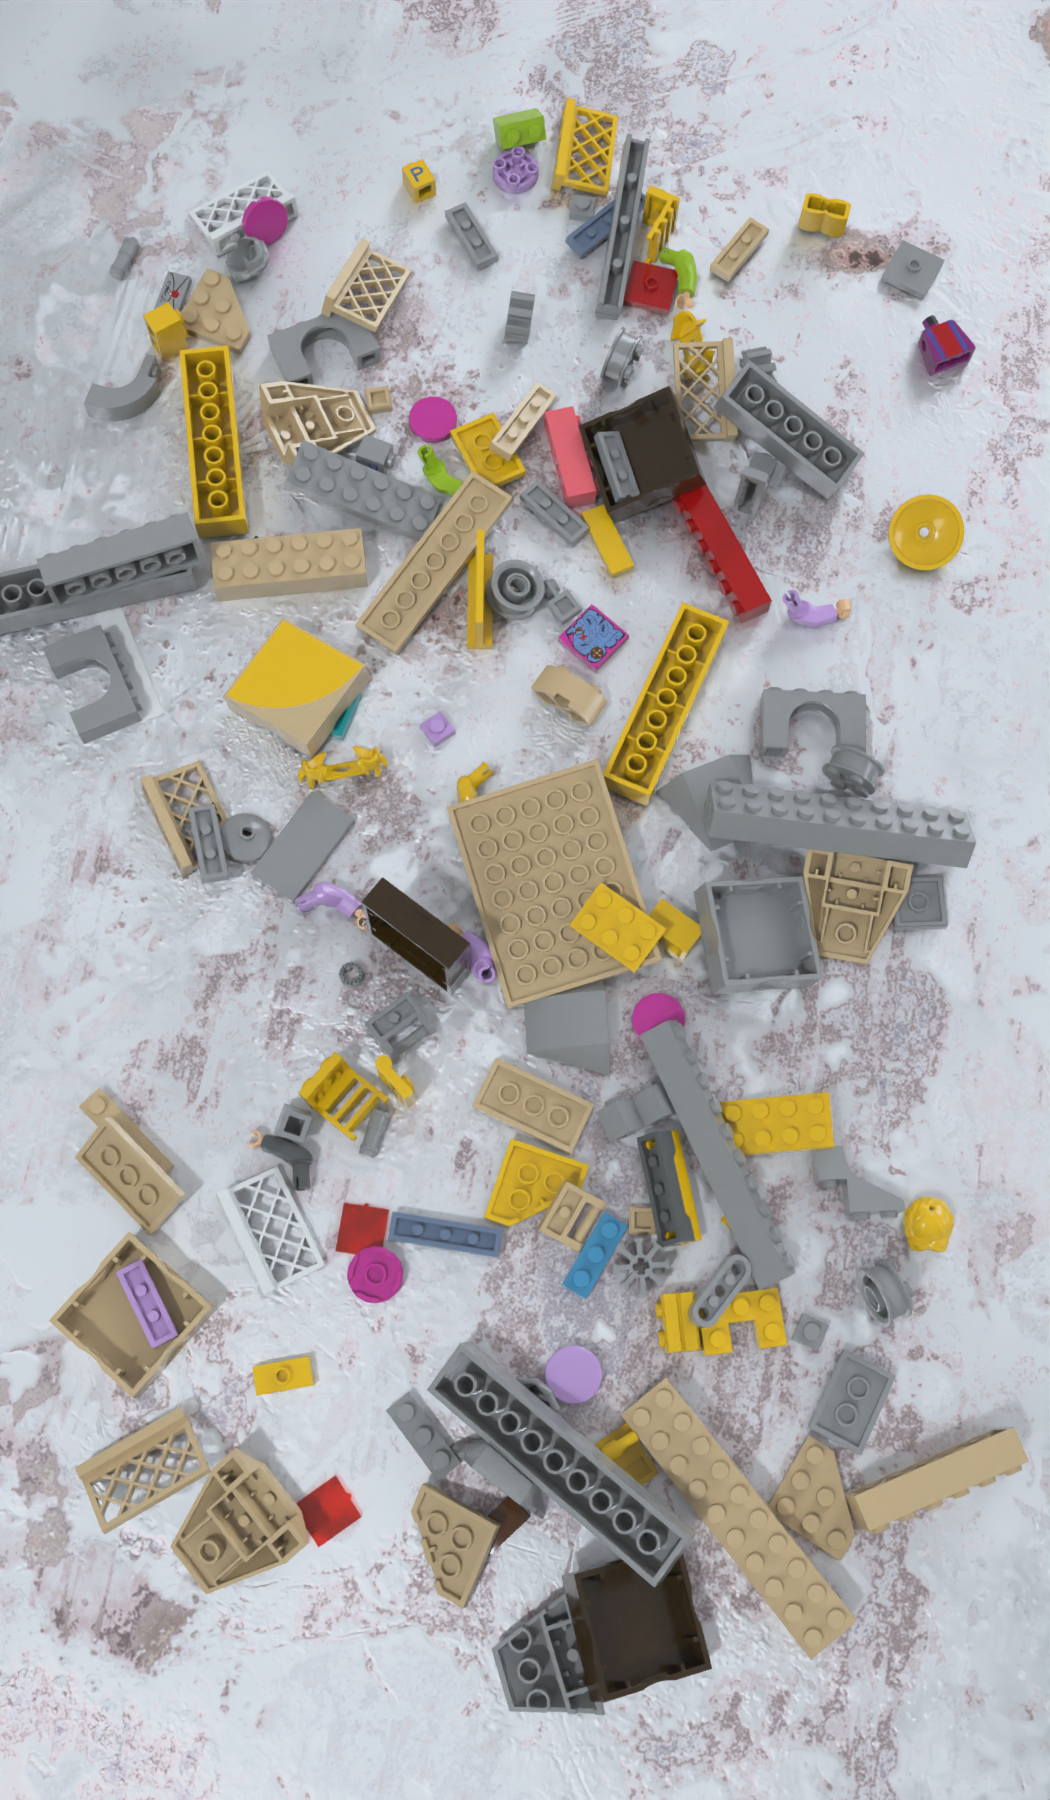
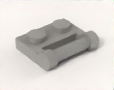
(395, 1019)

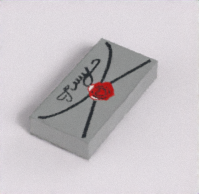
(174, 290)

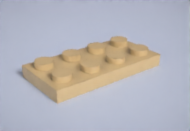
(533, 1106)
(130, 1175)

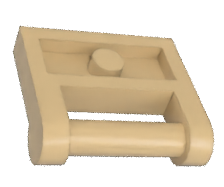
(564, 1212)

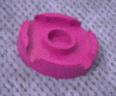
(265, 219)
(432, 419)
(655, 1010)
(375, 1274)

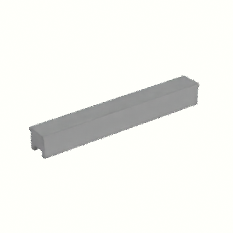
(622, 228)

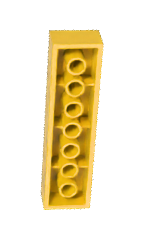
(213, 442)
(664, 704)

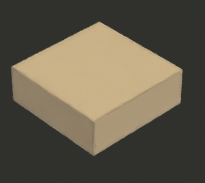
(378, 400)
(641, 1221)

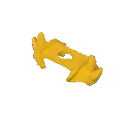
(688, 329)
(316, 770)

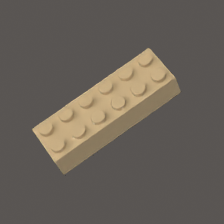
(288, 564)
(936, 1478)

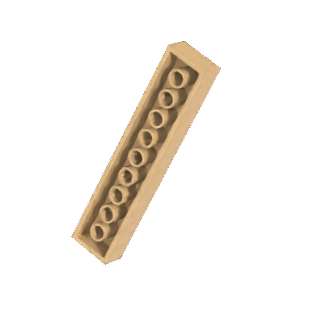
(739, 1518)

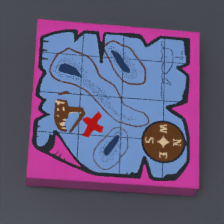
(593, 638)

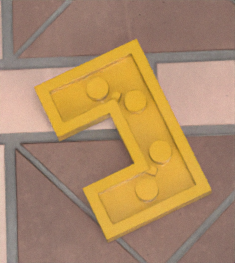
(757, 1306)

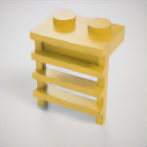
(660, 214)
(331, 1085)

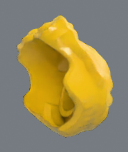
(928, 1225)

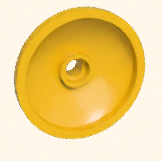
(944, 532)

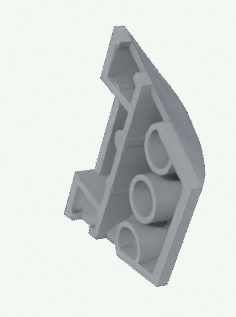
(689, 790)
(571, 1028)
(501, 1473)
(543, 1665)

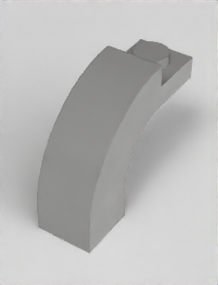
(126, 401)

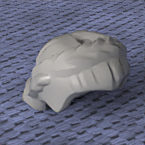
(247, 259)

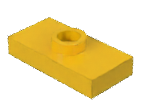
(283, 1376)

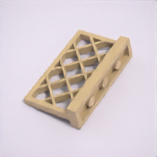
(350, 279)
(725, 375)
(167, 820)
(128, 1452)

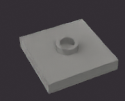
(912, 269)
(922, 906)

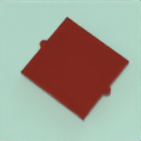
(361, 1228)
(328, 1511)

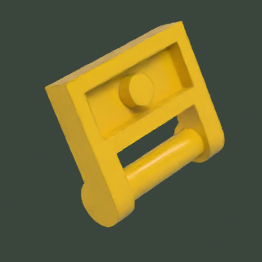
(399, 1086)

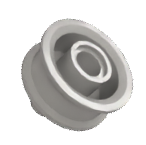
(622, 356)
(508, 602)
(853, 770)
(884, 1292)

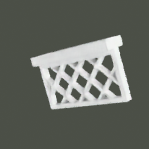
(228, 233)
(245, 1236)

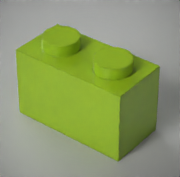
(519, 128)

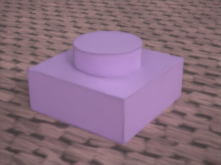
(437, 729)

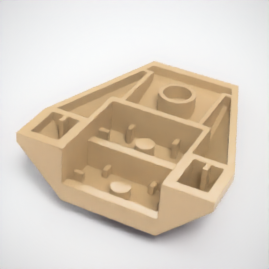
(314, 413)
(852, 901)
(239, 1525)

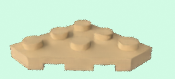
(216, 314)
(813, 1499)
(453, 1541)

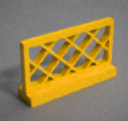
(565, 149)
(478, 611)

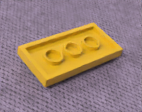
(781, 1123)

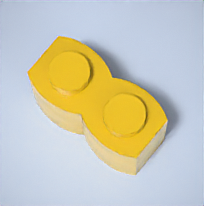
(824, 215)

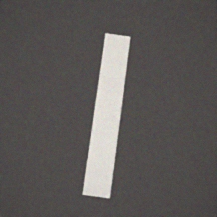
(115, 623)

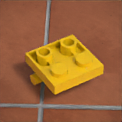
(627, 1452)

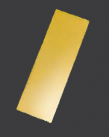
(607, 541)

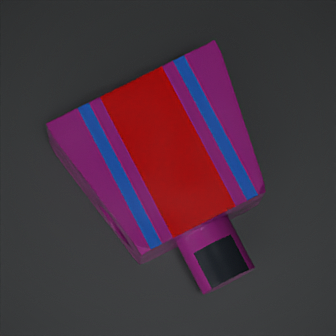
(944, 345)

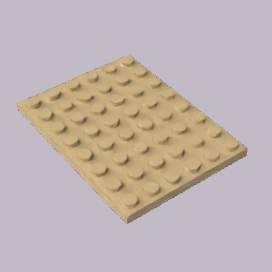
(531, 869)

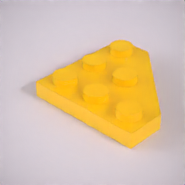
(529, 1182)

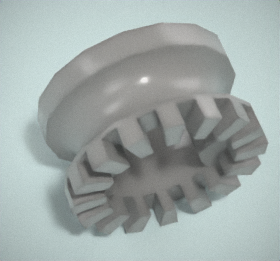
(355, 982)

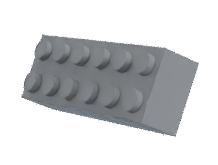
(788, 430)
(120, 560)

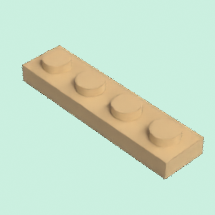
(522, 421)
(101, 1106)

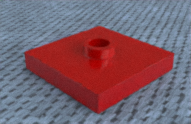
(650, 287)

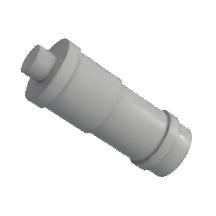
(124, 258)
(374, 1131)

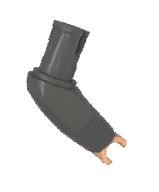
(291, 1153)

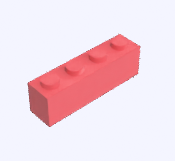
(570, 457)

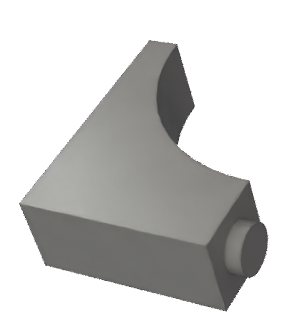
(754, 484)

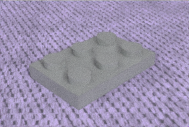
(851, 1402)

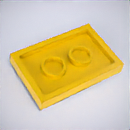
(473, 445)
(617, 927)

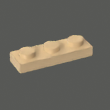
(739, 249)

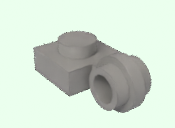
(561, 605)

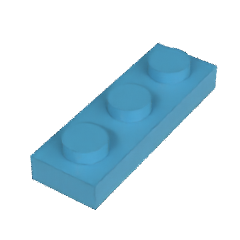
(594, 1255)

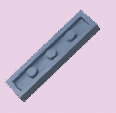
(594, 230)
(445, 1235)

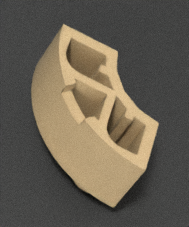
(569, 694)

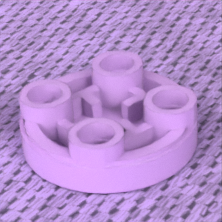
(515, 171)
(573, 1374)

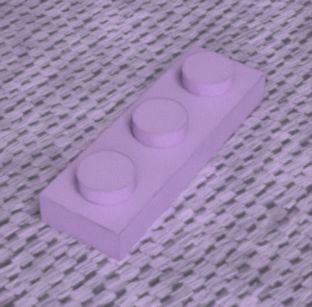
(147, 1304)

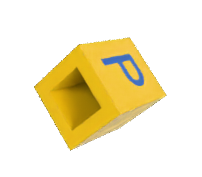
(419, 181)

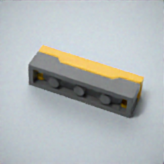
(669, 1188)

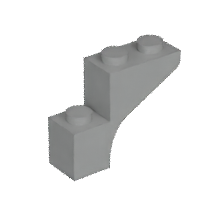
(859, 1196)

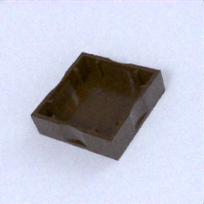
(656, 449)
(417, 936)
(634, 1631)

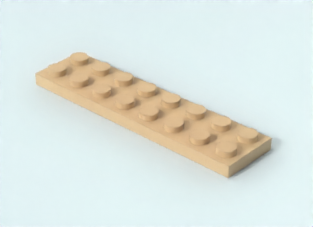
(433, 563)

